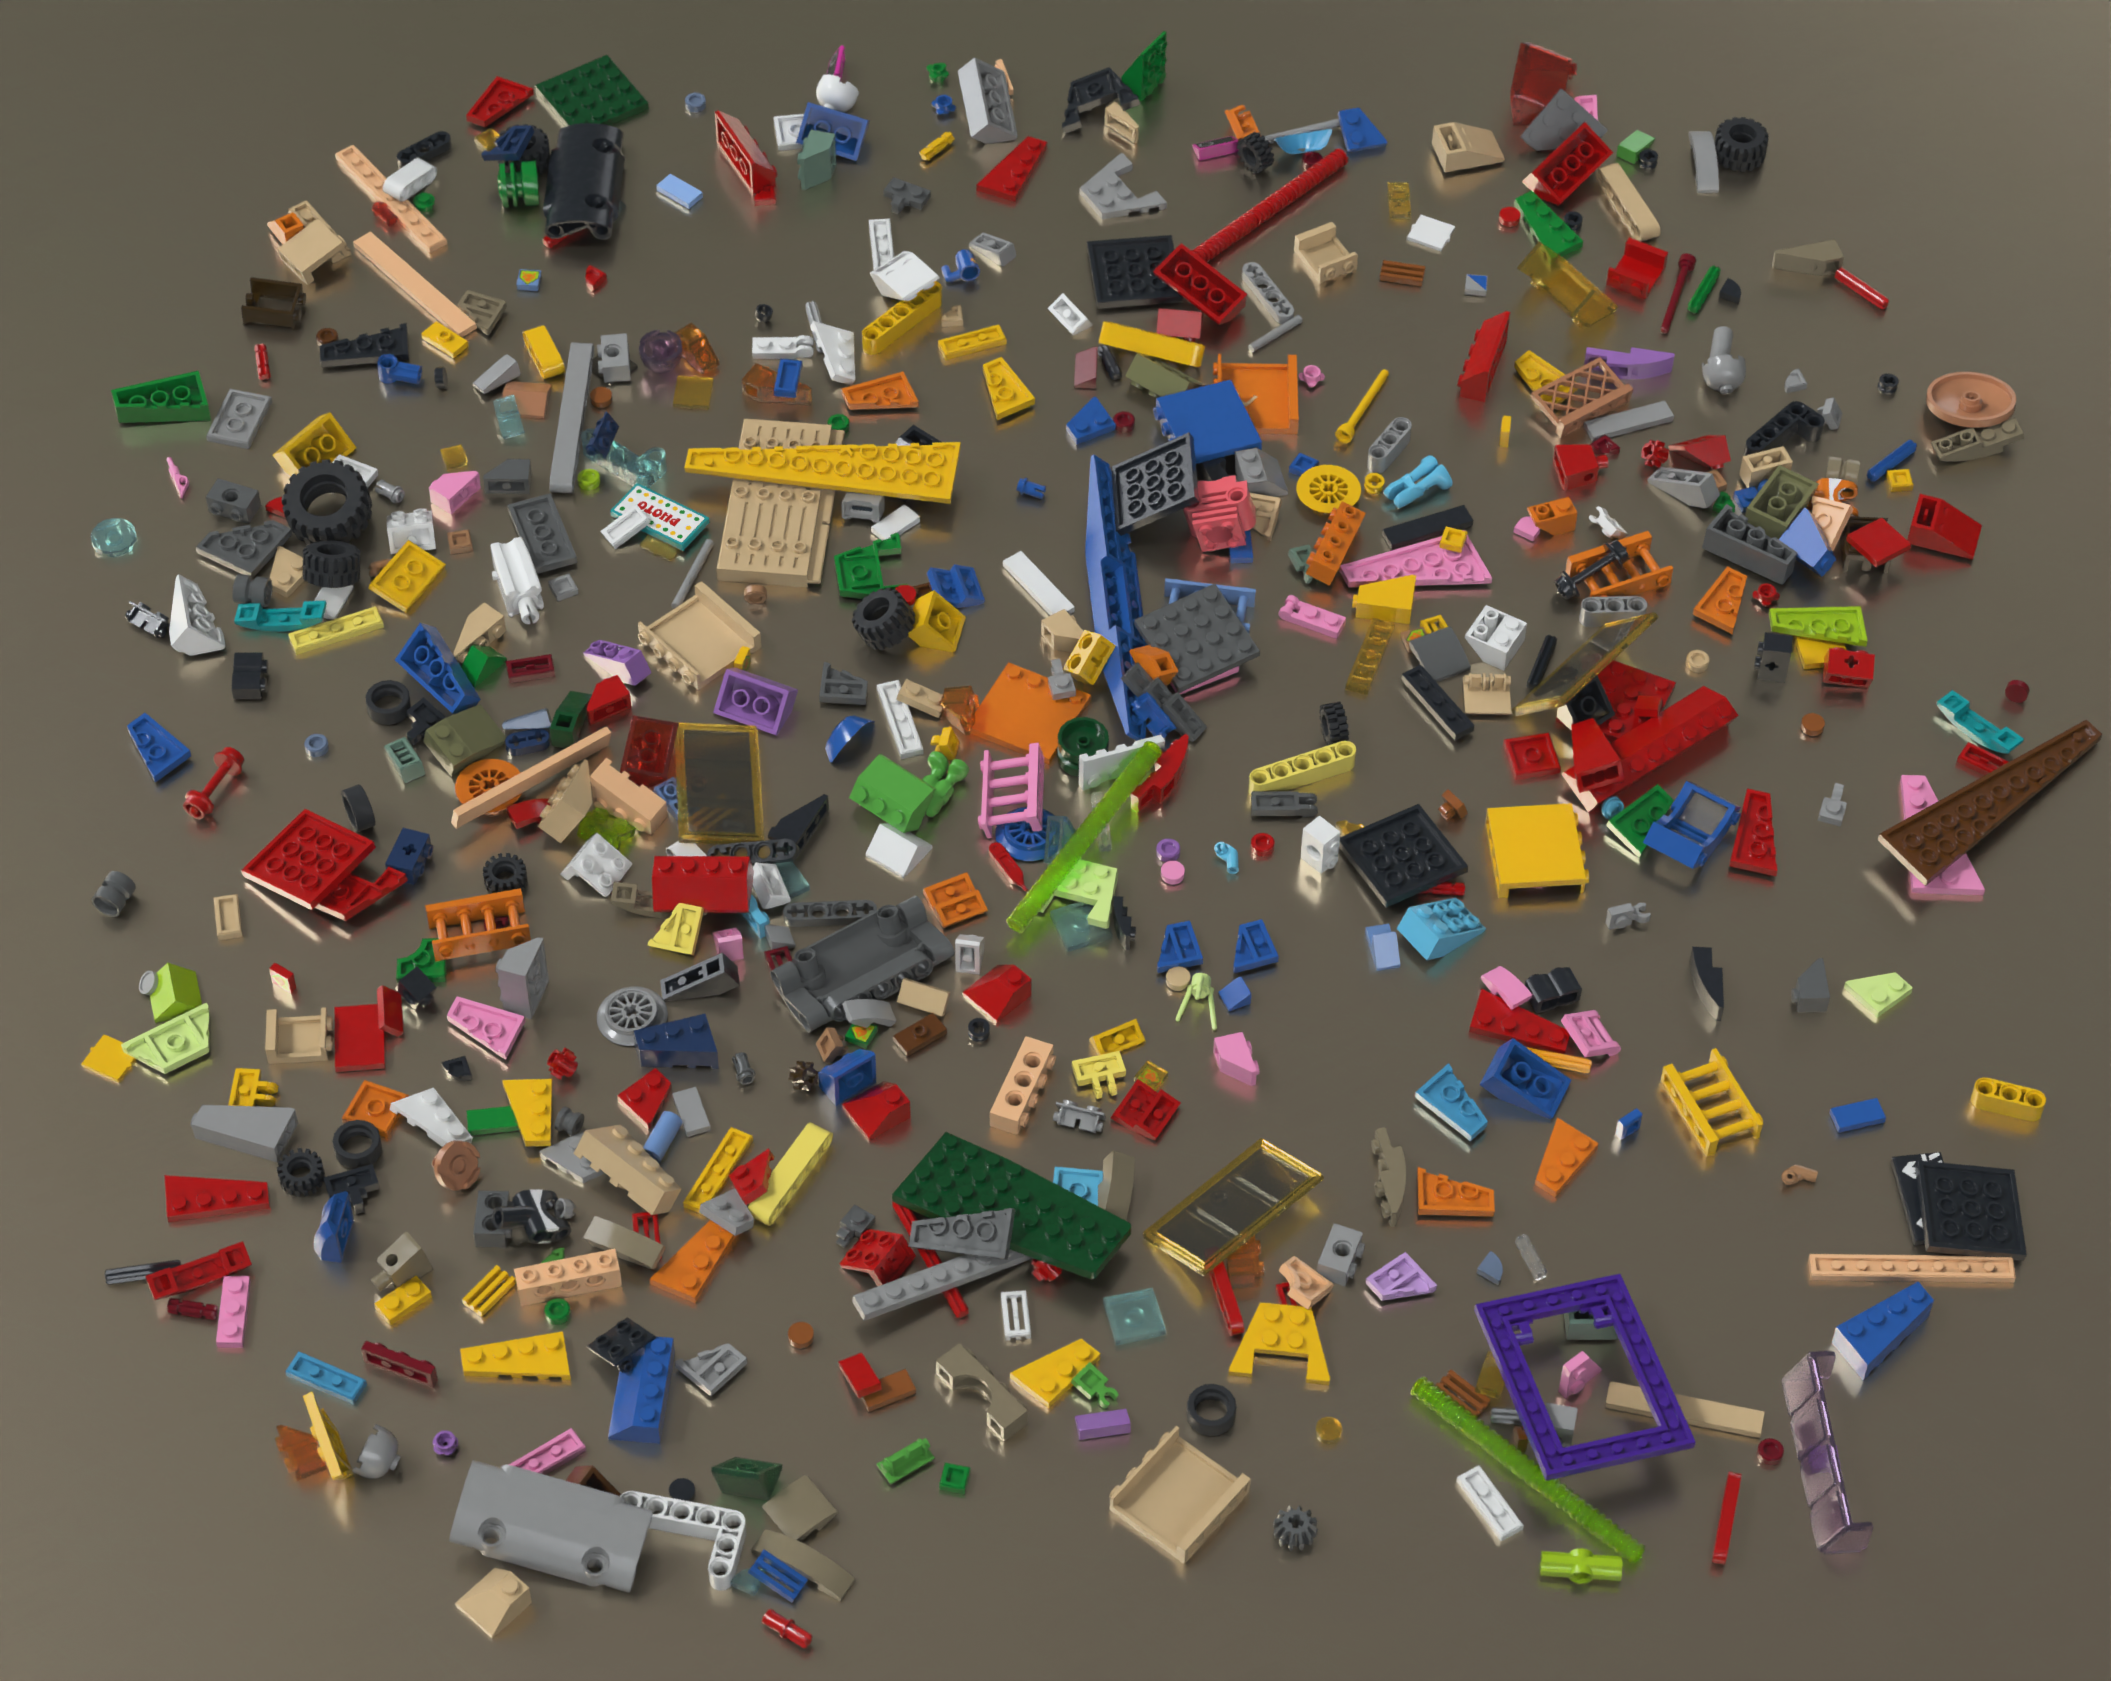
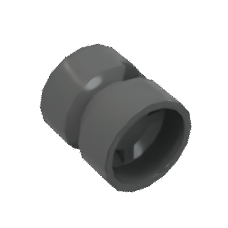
(252, 590)
(113, 893)

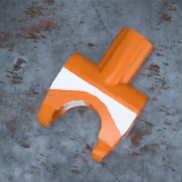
(1833, 490)

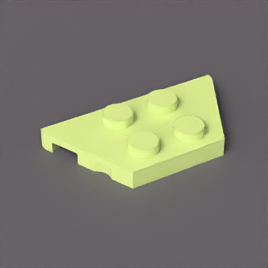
(174, 1041)

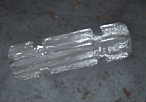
(1531, 1257)

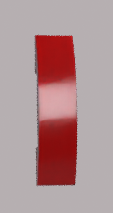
(198, 1272)

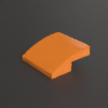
(954, 900)

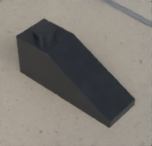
(801, 823)
(701, 980)

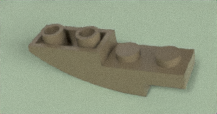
(1977, 444)
(1391, 1175)

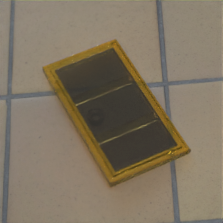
(1584, 664)
(718, 784)
(1232, 1206)

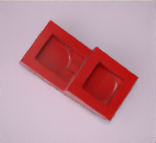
(527, 812)

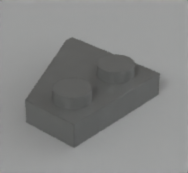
(842, 687)

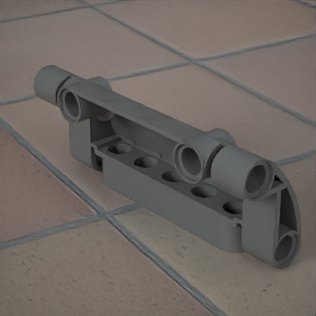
(861, 962)

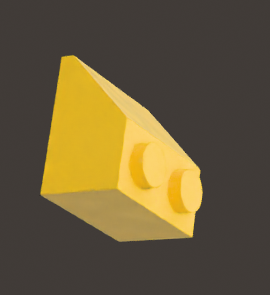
(936, 623)

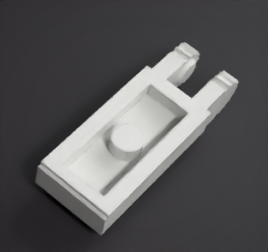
(782, 347)

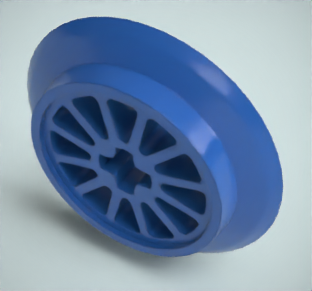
(1012, 834)

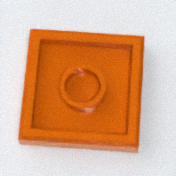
(373, 1105)

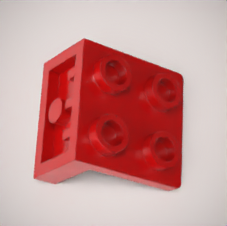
(879, 1254)

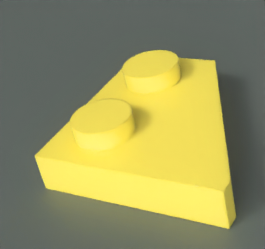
(680, 930)

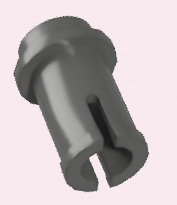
(745, 1073)

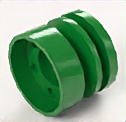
(519, 184)

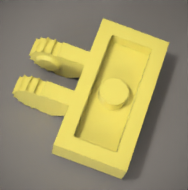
(1098, 1069)

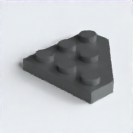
(1558, 122)
(245, 547)

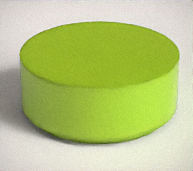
(588, 479)

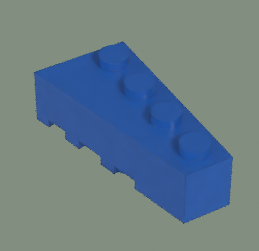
(437, 670)
(1880, 1329)

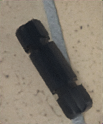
(1109, 362)

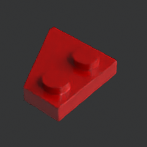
(646, 1097)

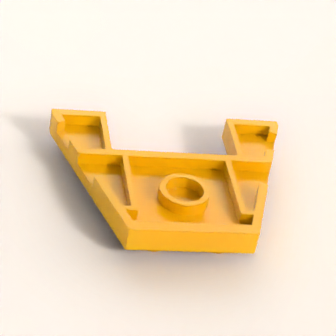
(1285, 1332)

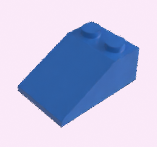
(1525, 1080)

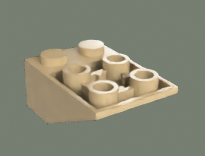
(1465, 146)
(568, 804)

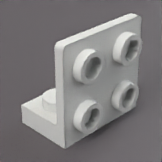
(411, 526)
(598, 865)

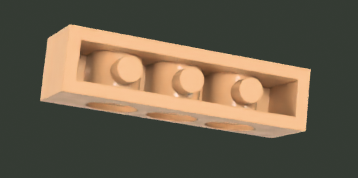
(1031, 1054)
(568, 1277)

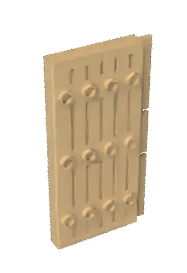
(774, 528)

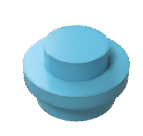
(1612, 807)

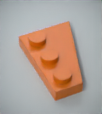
(1722, 600)

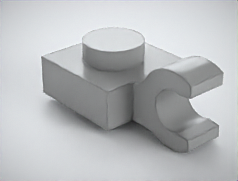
(1060, 684)
(1833, 808)
(1622, 915)

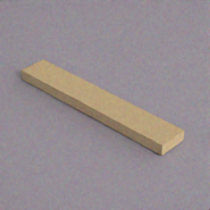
(1695, 1410)

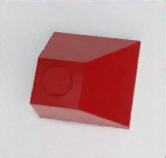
(1704, 450)
(1000, 991)
(878, 1109)

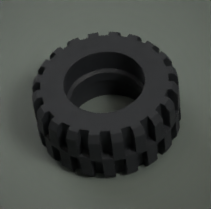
(319, 480)

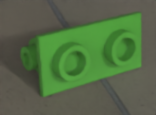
(906, 1460)

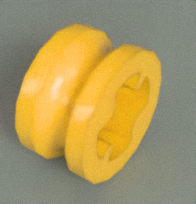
(1374, 477)

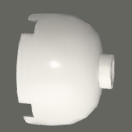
(835, 94)

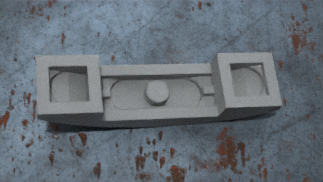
(1705, 161)

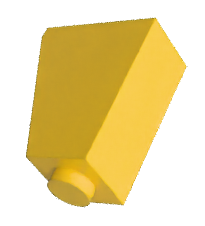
(1386, 600)

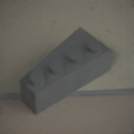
(1748, 546)

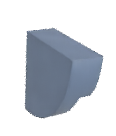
(1491, 1268)

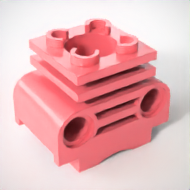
(1221, 514)

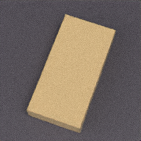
(227, 917)
(923, 997)

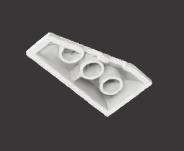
(191, 623)

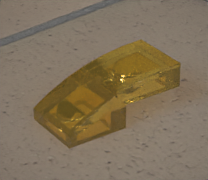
(1398, 200)

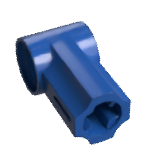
(391, 370)

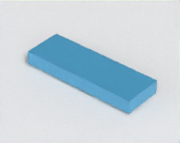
(326, 1378)

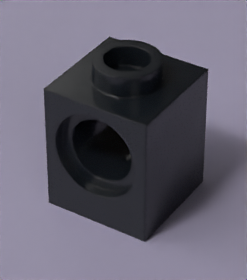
(416, 988)

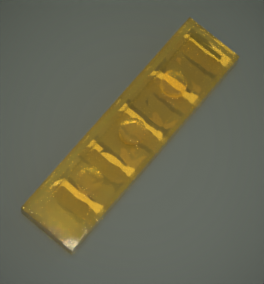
(1370, 656)

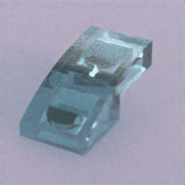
(508, 416)

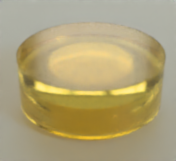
(1328, 1430)

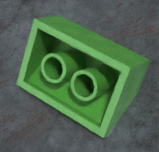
(893, 794)

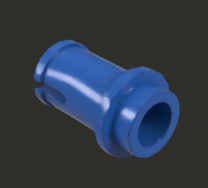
(1029, 488)

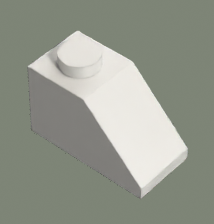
(969, 953)

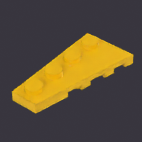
(528, 1356)

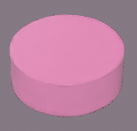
(1172, 872)

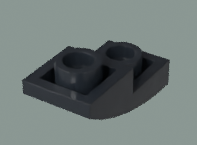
(1122, 923)

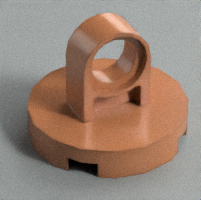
(456, 1165)

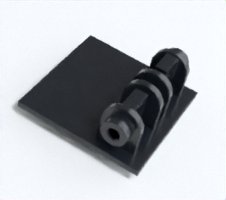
(620, 1343)

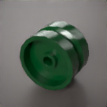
(1080, 737)

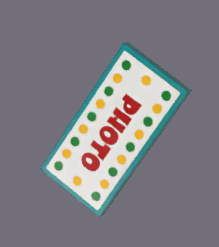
(669, 519)

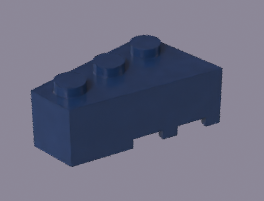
(677, 1043)

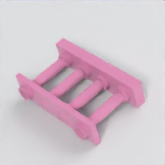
(1032, 796)

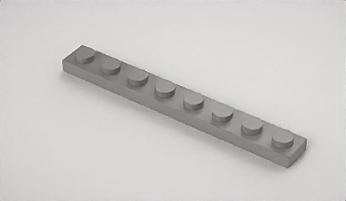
(930, 1282)

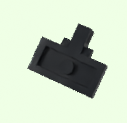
(423, 717)
(355, 1182)

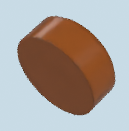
(601, 397)
(1812, 724)
(800, 1335)

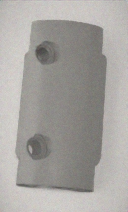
(551, 1525)

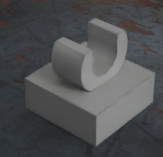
(1831, 413)

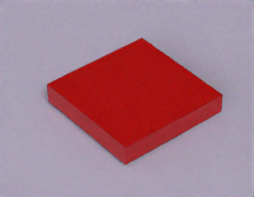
(1878, 542)
(1532, 756)

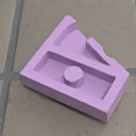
(1400, 1279)

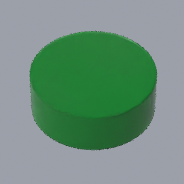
(839, 422)
(557, 1311)

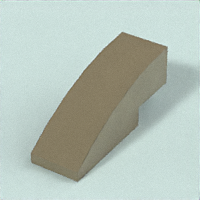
(1117, 1183)
(627, 1243)

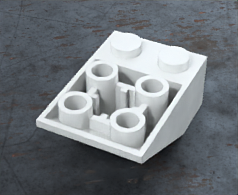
(903, 277)

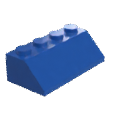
(643, 1394)

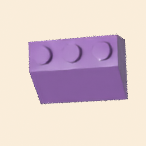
(755, 700)

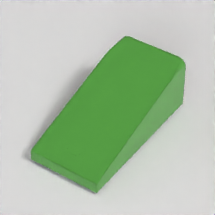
(1632, 146)

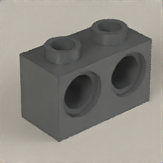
(484, 1219)

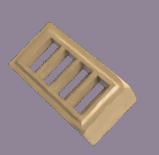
(1121, 122)

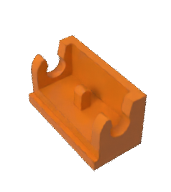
(1243, 123)

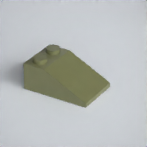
(1780, 501)
(463, 738)

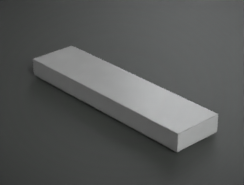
(1629, 421)

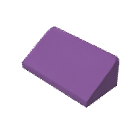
(1103, 1424)

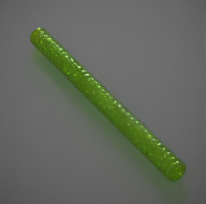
(1084, 837)
(1527, 1470)

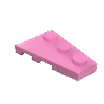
(487, 1024)

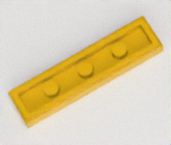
(718, 1169)

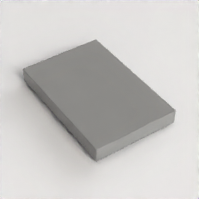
(239, 418)

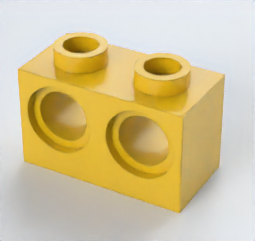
(1089, 657)

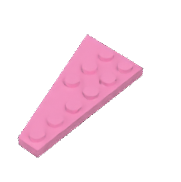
(1423, 559)
(1960, 876)

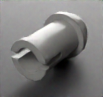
(395, 494)

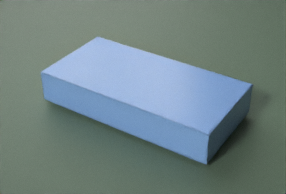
(679, 191)

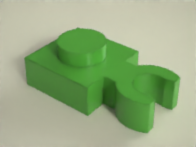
(1092, 1382)

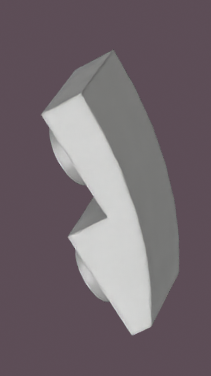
(866, 1011)

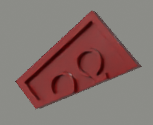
(498, 100)

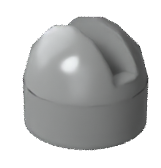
(564, 1208)

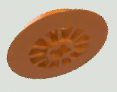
(469, 787)

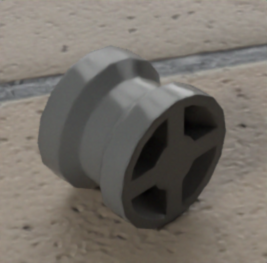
(569, 1121)

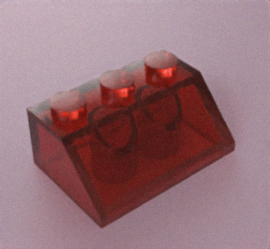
(649, 750)

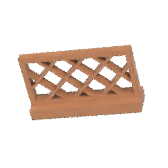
(1594, 409)

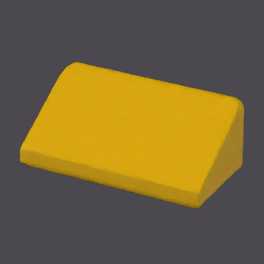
(1118, 1038)

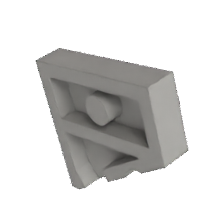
(728, 1212)

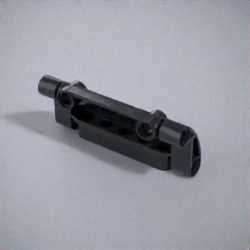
(584, 180)

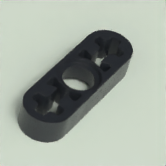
(436, 143)

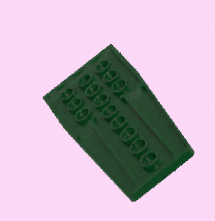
(1047, 1219)

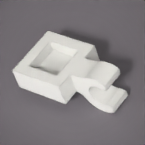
(1610, 526)

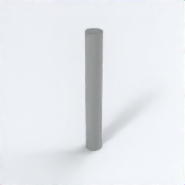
(1275, 333)

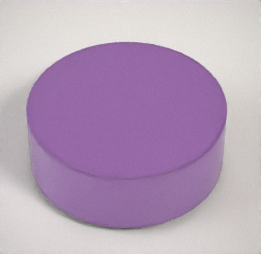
(1168, 850)

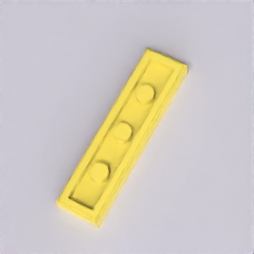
(336, 630)

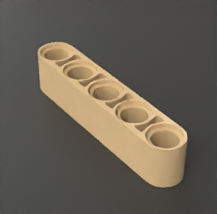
(1627, 202)

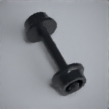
(1615, 553)

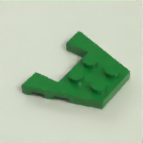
(860, 570)

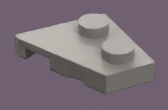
(566, 1161)
(712, 1367)

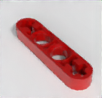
(1227, 1300)
(1726, 1518)

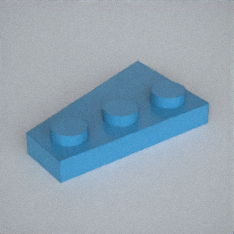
(1451, 1103)

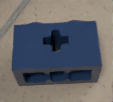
(410, 854)

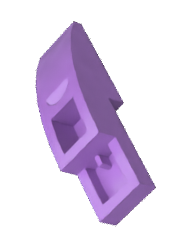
(1633, 365)

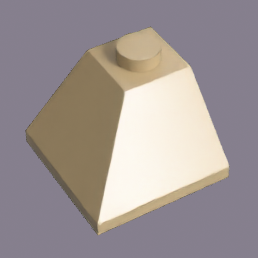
(495, 1601)

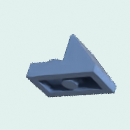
(1383, 947)

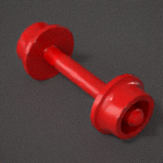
(198, 803)

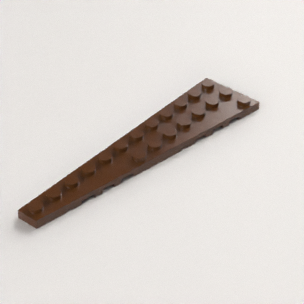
(1952, 826)

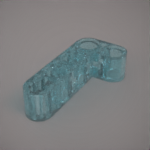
(627, 465)

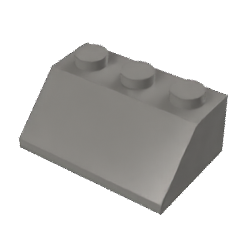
(523, 977)

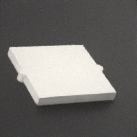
(1430, 233)

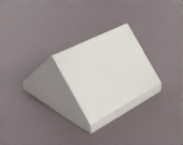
(897, 850)

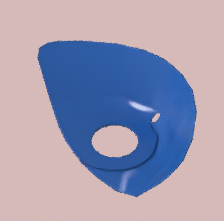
(843, 733)

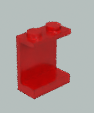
(1638, 268)

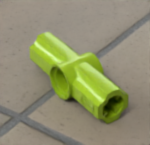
(1581, 1566)

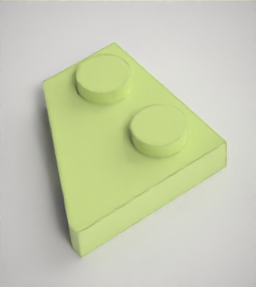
(1879, 992)

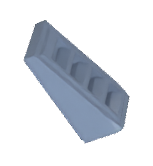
(535, 720)

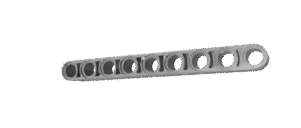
(571, 418)

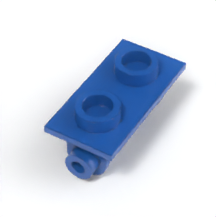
(1147, 707)

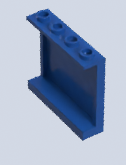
(1212, 417)

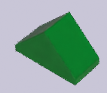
(481, 663)

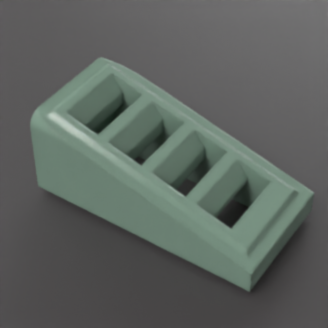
(405, 761)

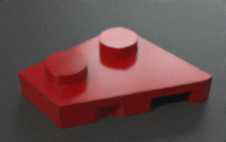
(753, 1177)

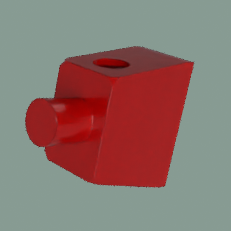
(1577, 465)

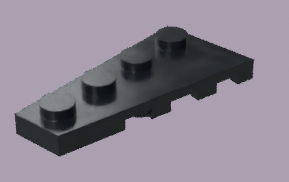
(366, 348)

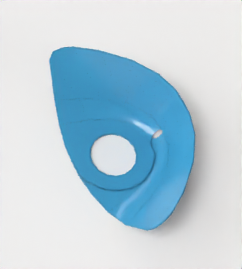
(1309, 141)

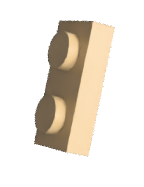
(920, 698)

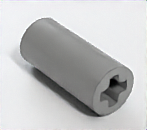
(1721, 341)

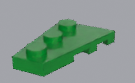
(1636, 819)

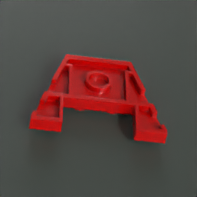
(357, 894)

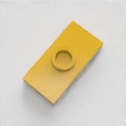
(445, 339)

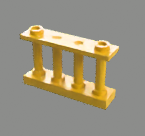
(1698, 1119)

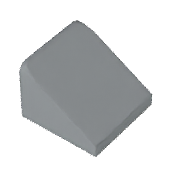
(779, 936)

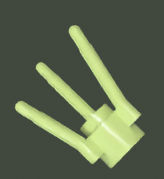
(1200, 988)

